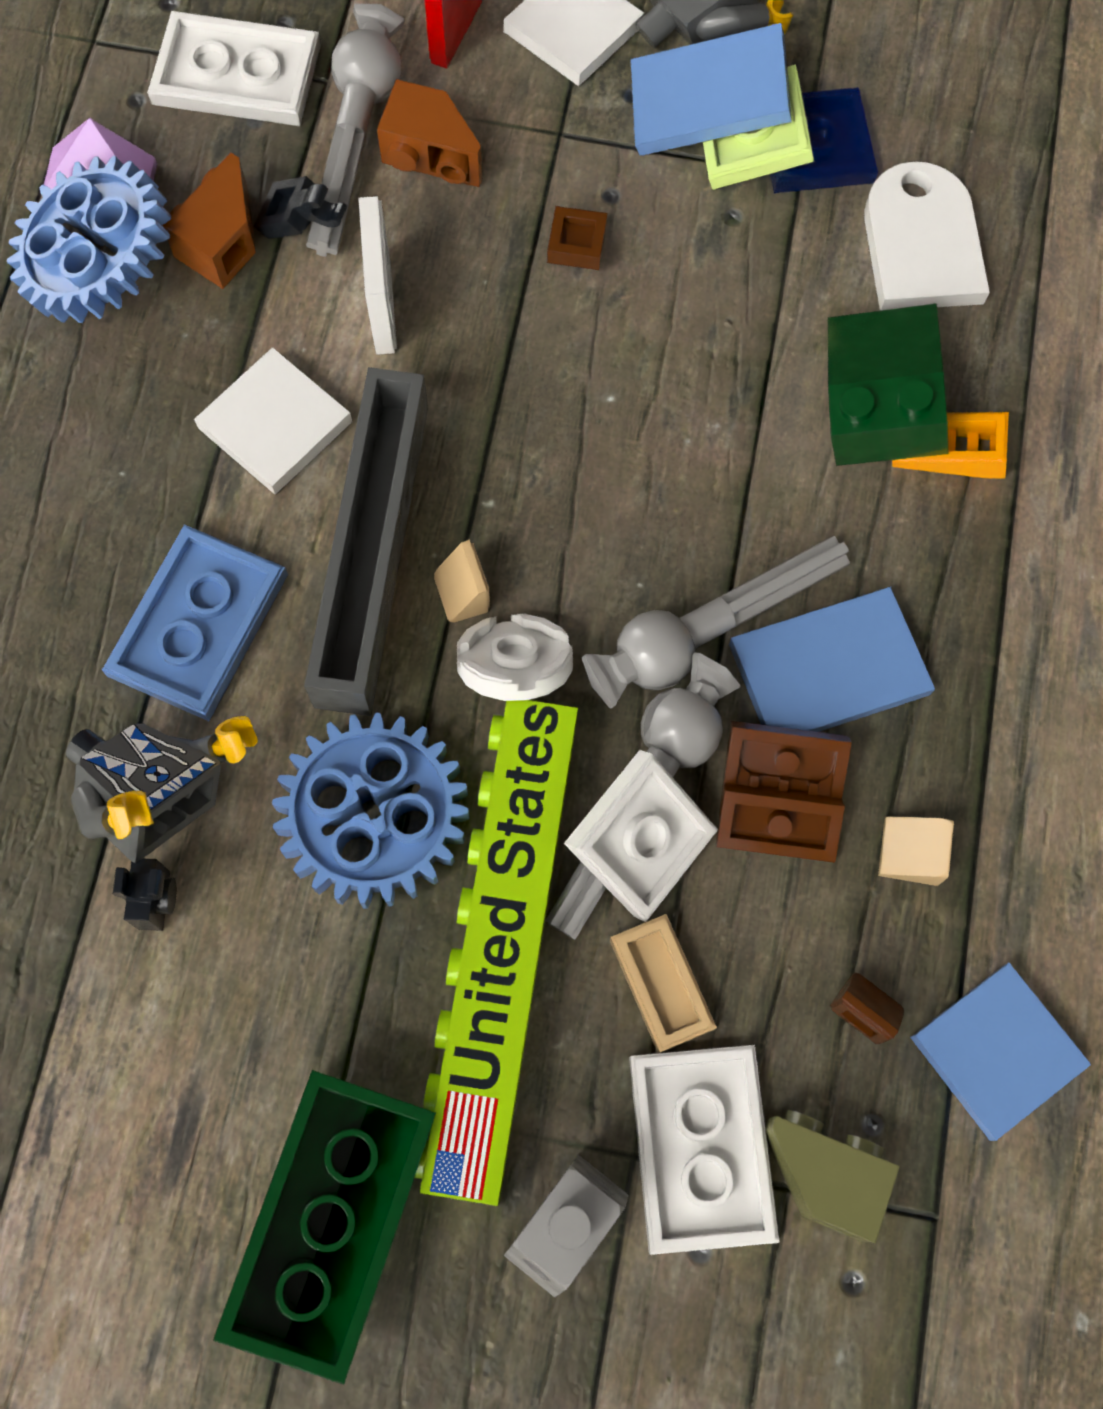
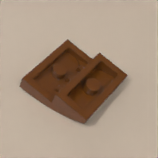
(783, 791)

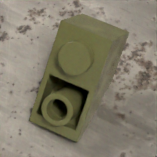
(831, 1180)

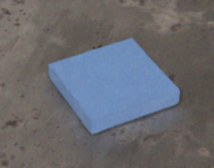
(1000, 1052)

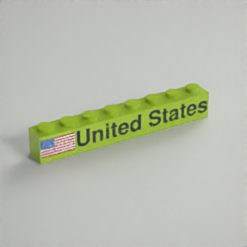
(499, 953)

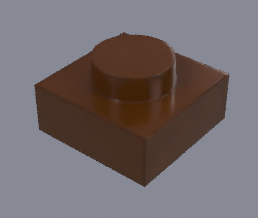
(577, 238)

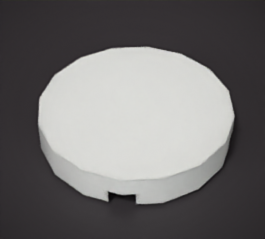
(514, 657)

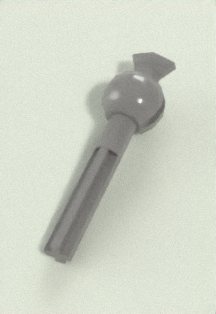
(365, 73)
(659, 646)
(680, 732)

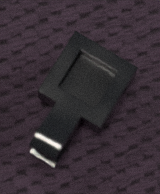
(292, 207)
(147, 893)

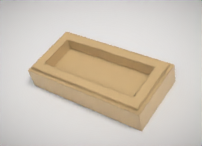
(662, 983)

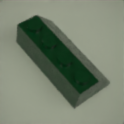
(325, 1228)

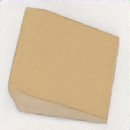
(462, 584)
(916, 849)

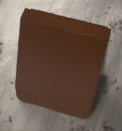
(868, 1009)

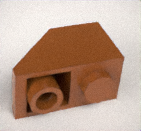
(428, 135)
(215, 224)

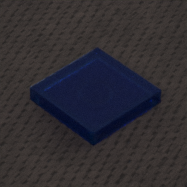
(838, 144)

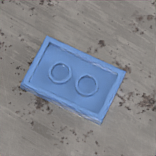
(710, 90)
(195, 622)
(832, 664)

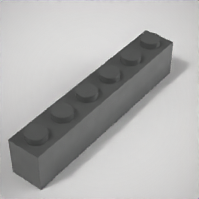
(367, 543)

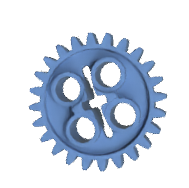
(113, 208)
(395, 856)

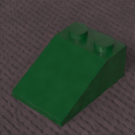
(886, 385)

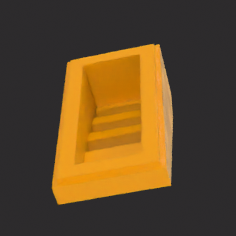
(970, 463)

